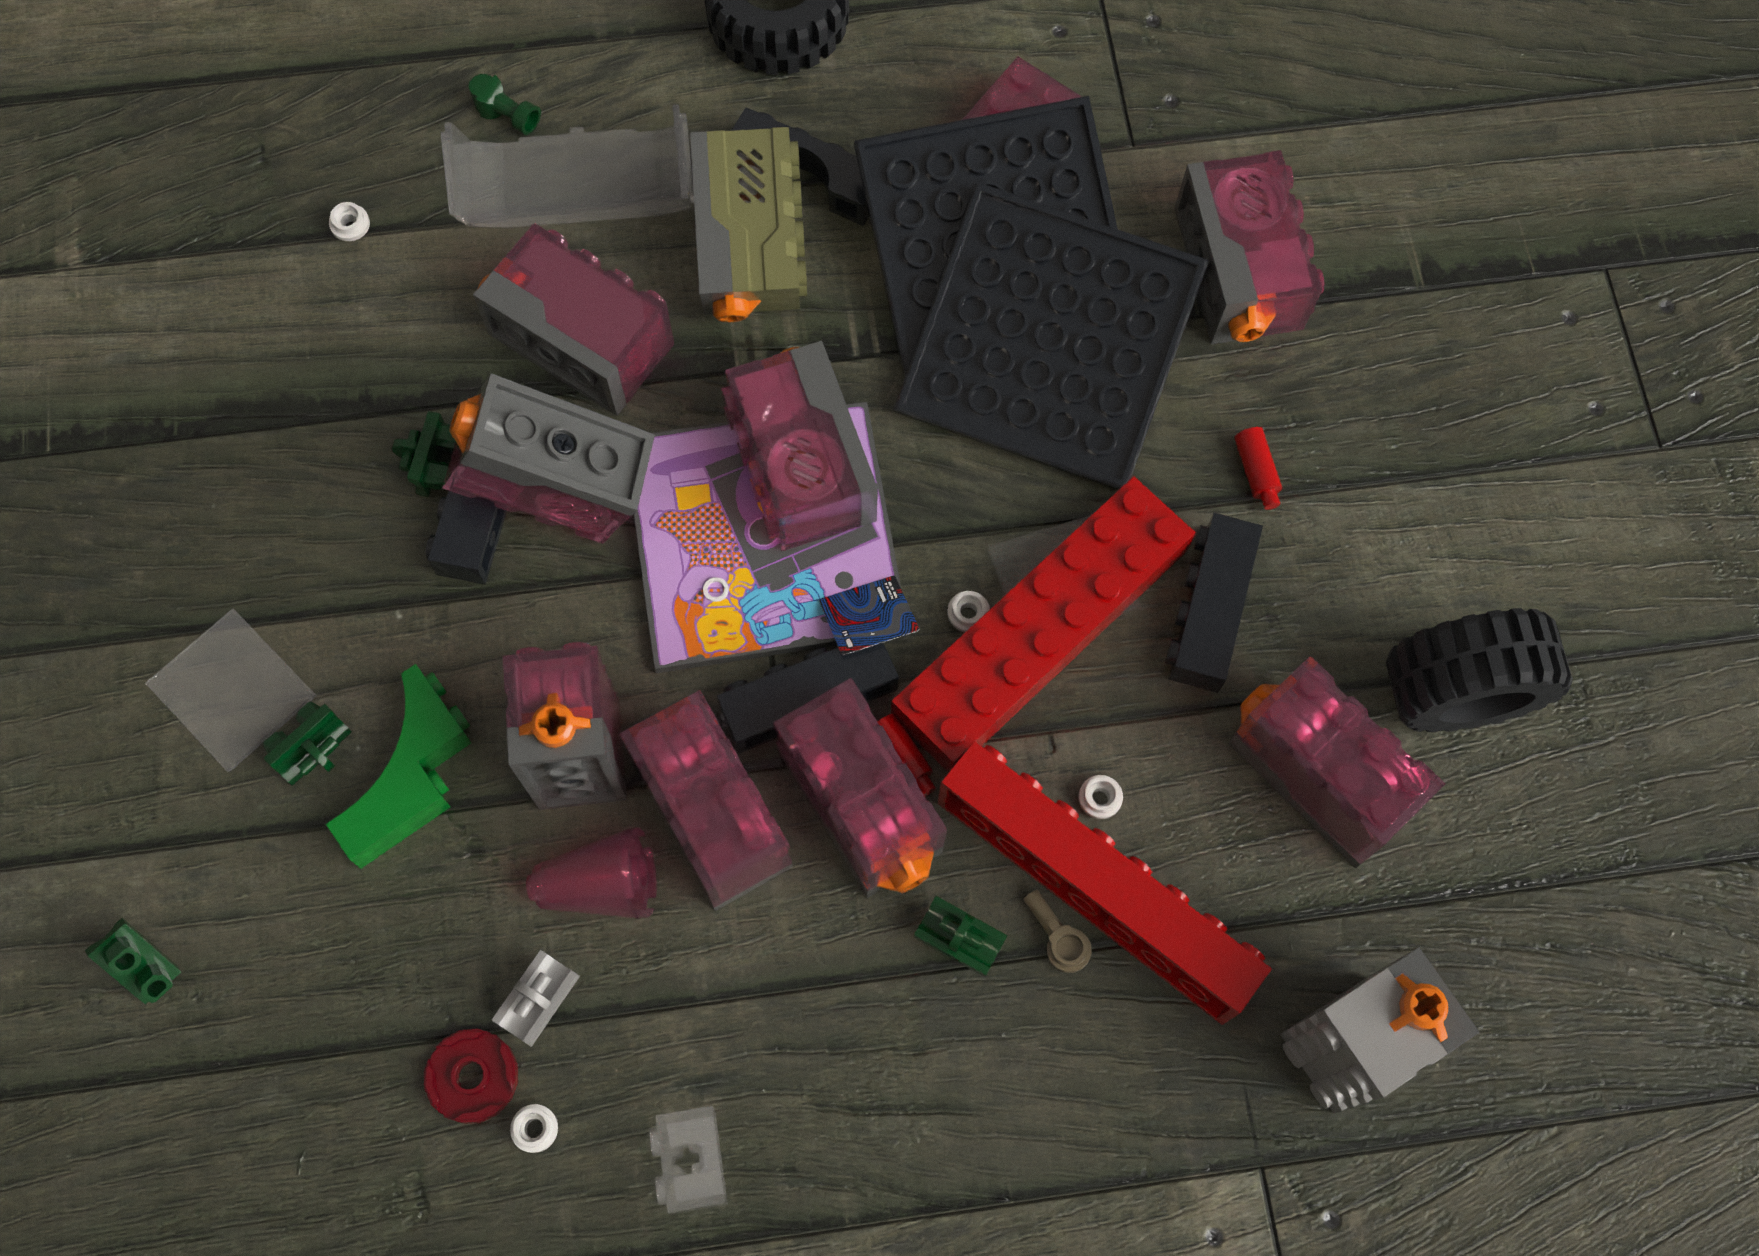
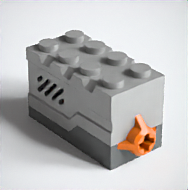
(1378, 1033)

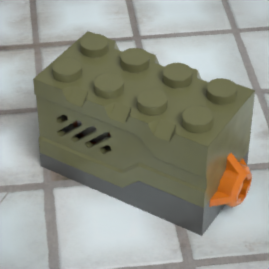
(748, 222)

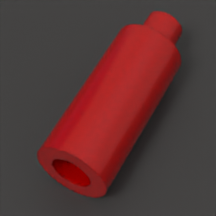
(1259, 466)
(908, 753)

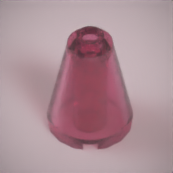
(598, 878)

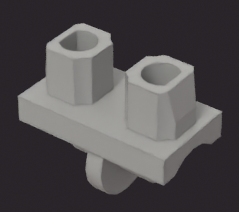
(535, 998)

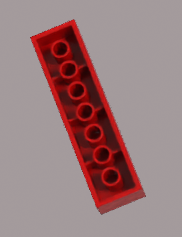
(1042, 624)
(1102, 883)

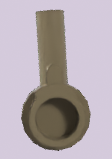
(1067, 947)

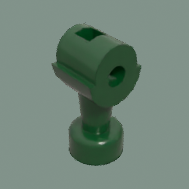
(492, 103)

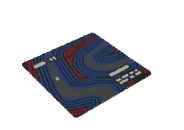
(868, 615)

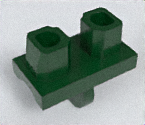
(422, 454)
(307, 745)
(960, 936)
(134, 962)

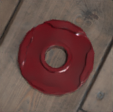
(493, 1092)

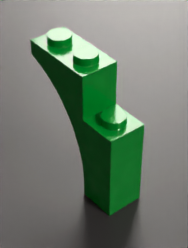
(405, 792)

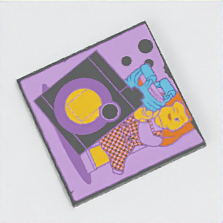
(704, 524)

